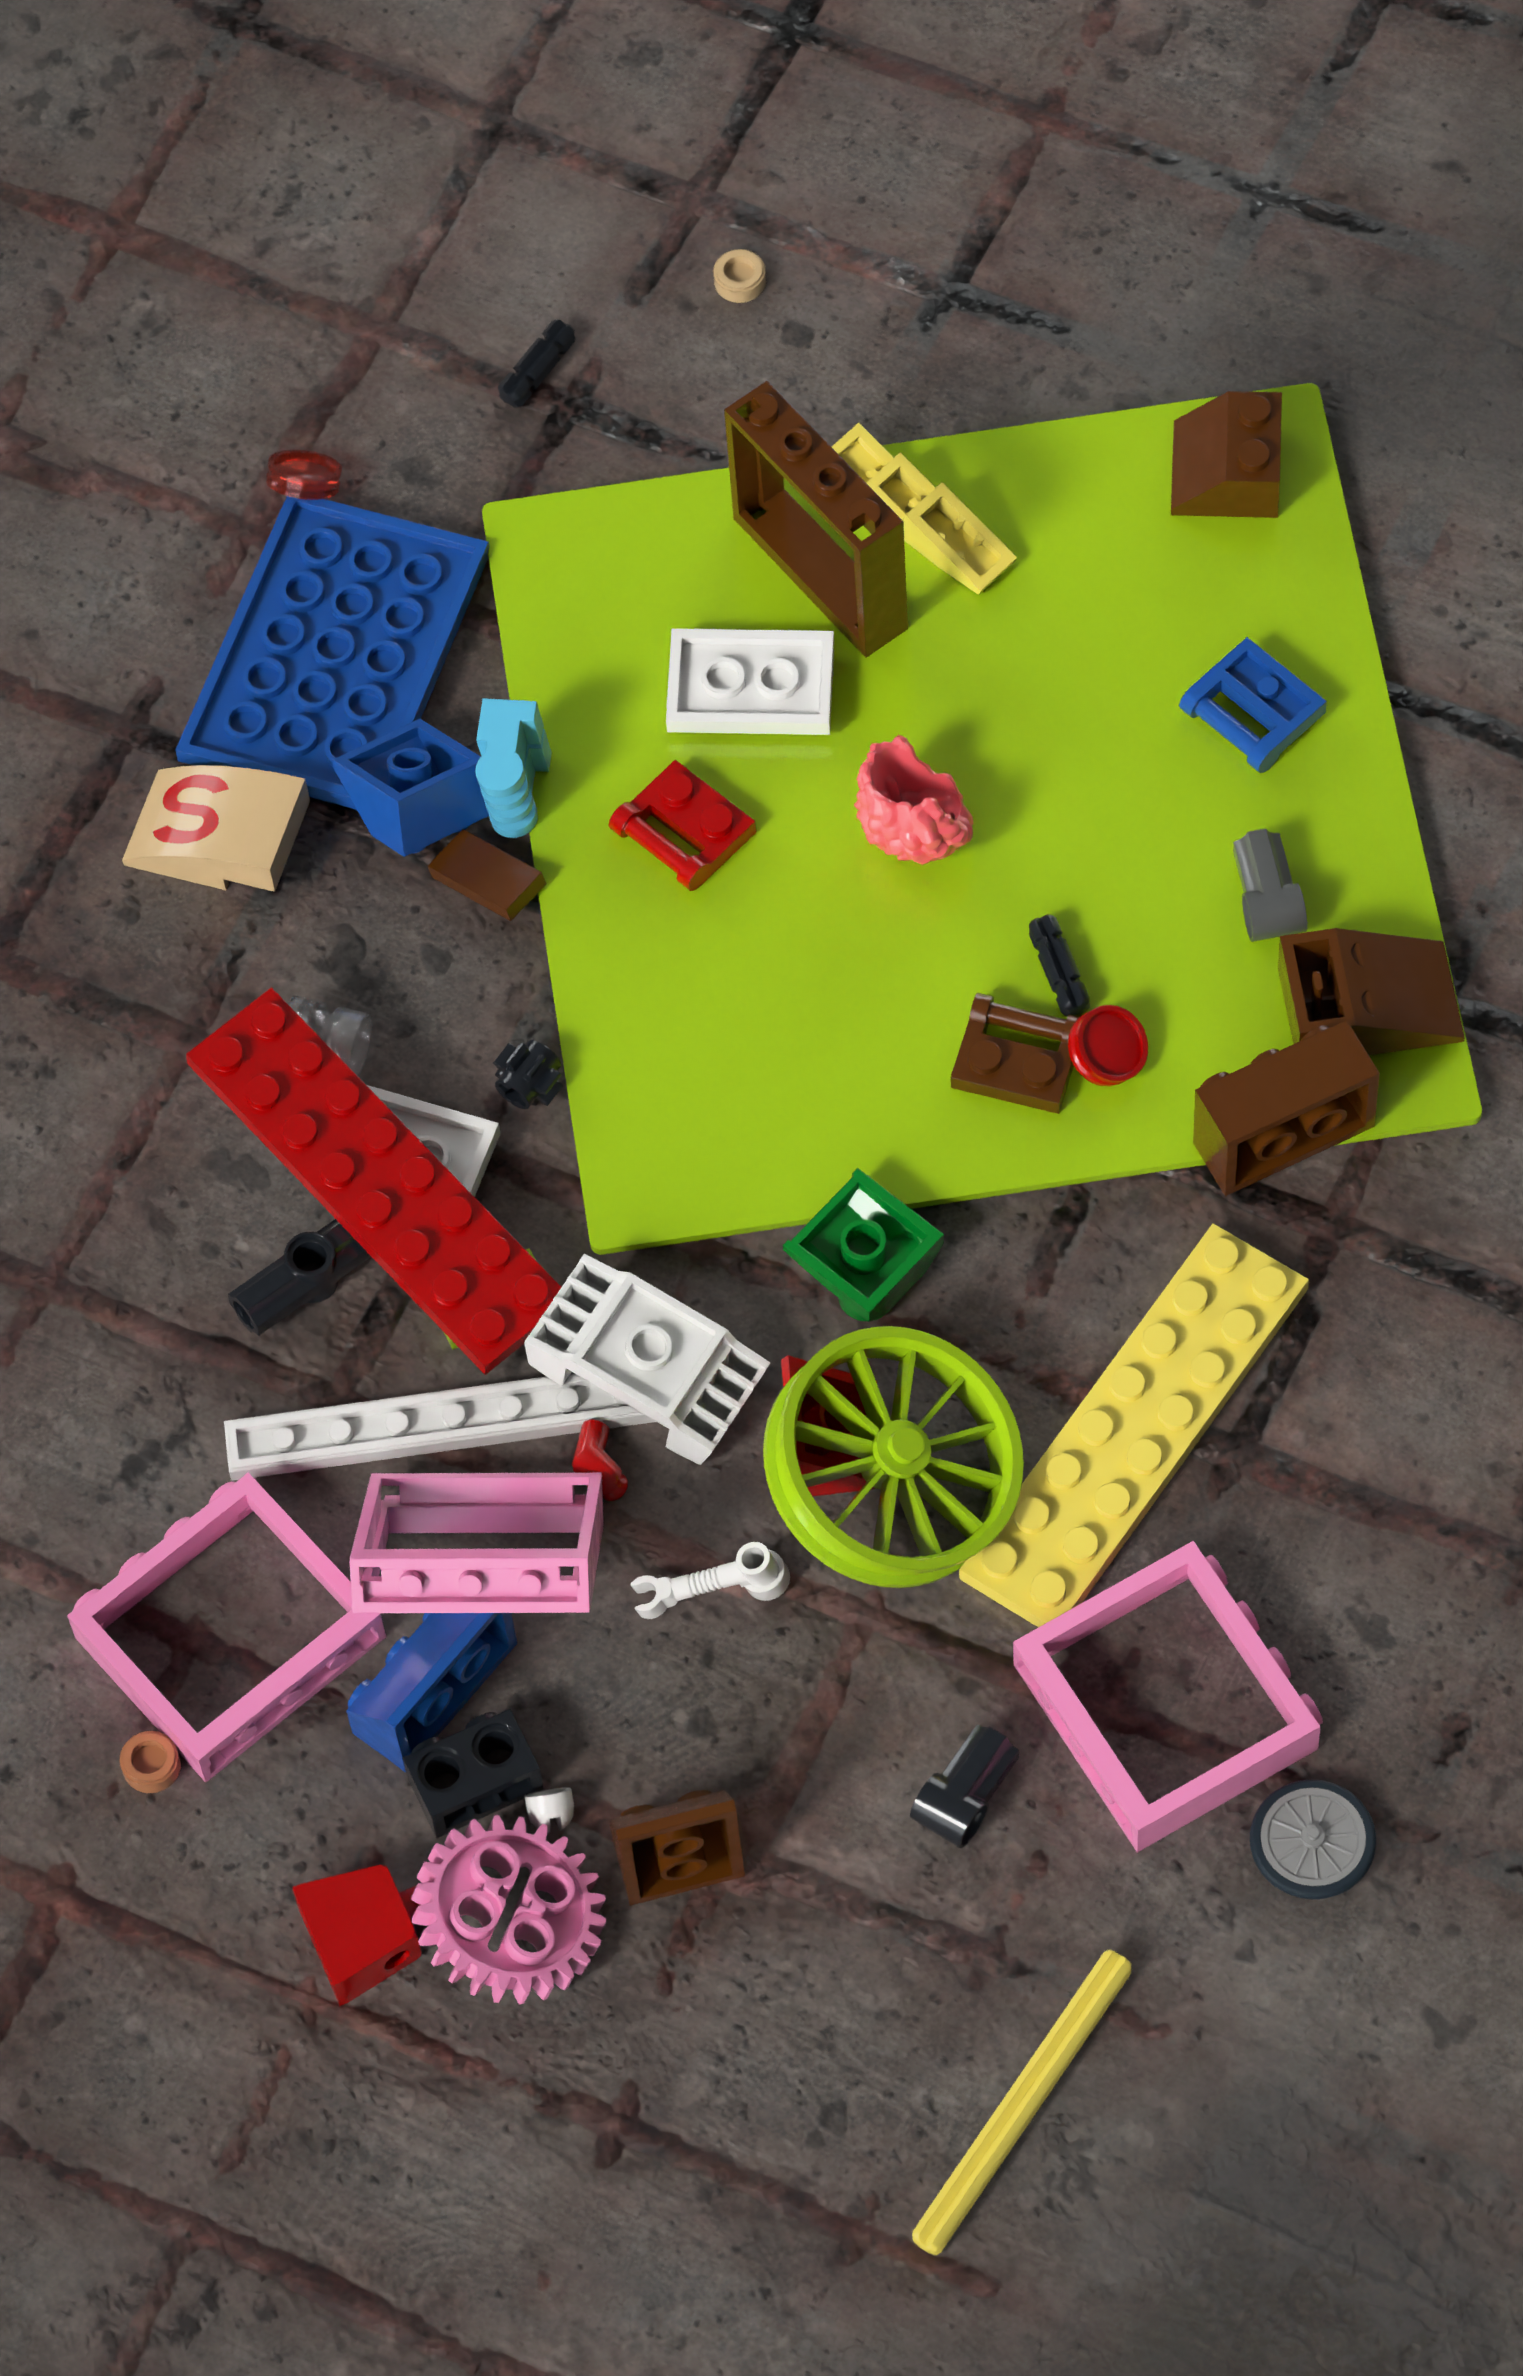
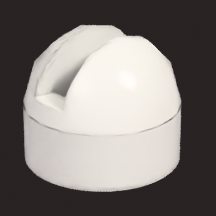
(550, 1804)

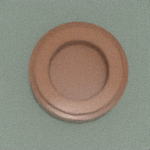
(150, 1762)

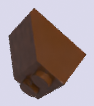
(1228, 457)

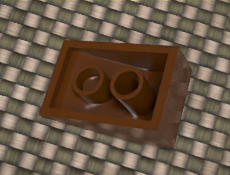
(678, 1845)

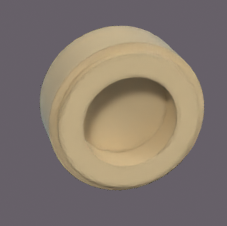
(739, 276)

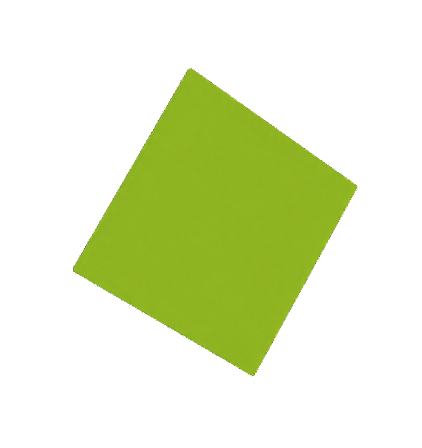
(816, 992)

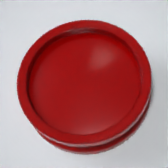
(1108, 1045)

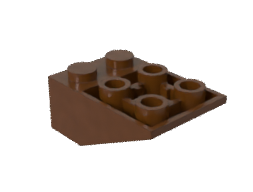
(1384, 985)

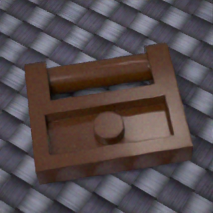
(1010, 1068)

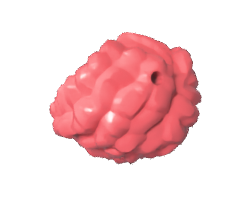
(909, 806)

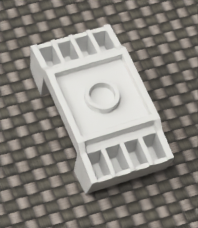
(646, 1354)

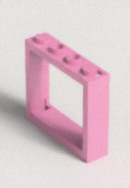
(477, 1577)
(278, 1693)
(1151, 1822)

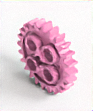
(458, 1886)

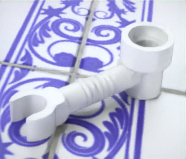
(762, 1583)

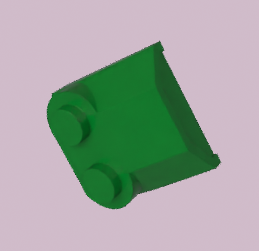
(866, 1248)

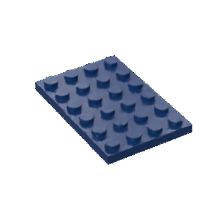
(332, 642)

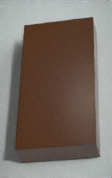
(486, 875)

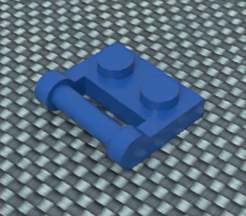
(1265, 693)

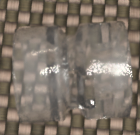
(343, 1030)

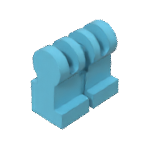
(511, 751)

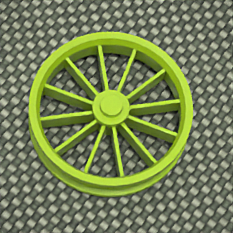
(893, 1456)

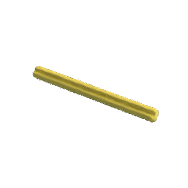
(1021, 2102)

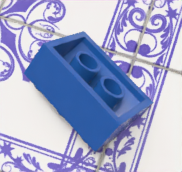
(428, 1680)

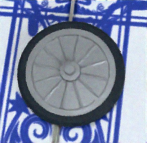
(1313, 1839)

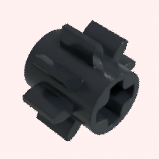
(528, 1074)

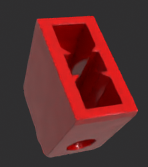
(359, 1928)

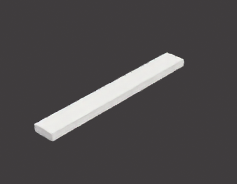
(419, 1425)

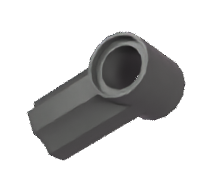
(1270, 898)

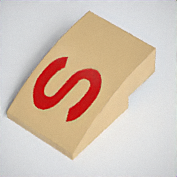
(219, 825)

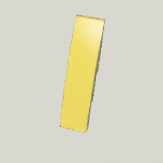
(932, 516)

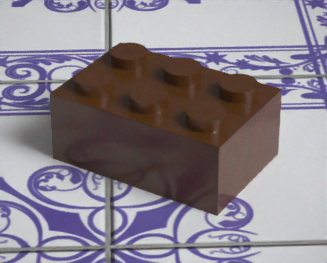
(1285, 1106)

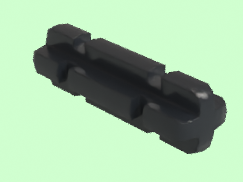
(536, 363)
(1059, 965)

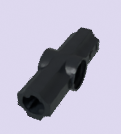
(286, 1287)

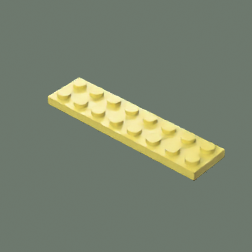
(1136, 1427)

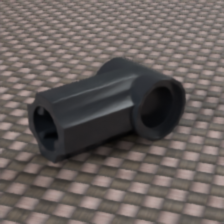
(958, 1798)

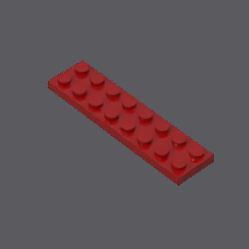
(376, 1179)

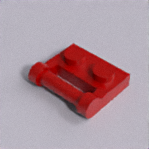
(691, 812)

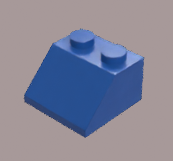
(413, 786)

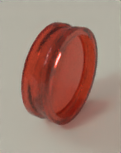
(303, 474)

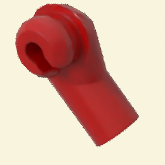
(592, 1458)

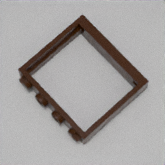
(774, 443)

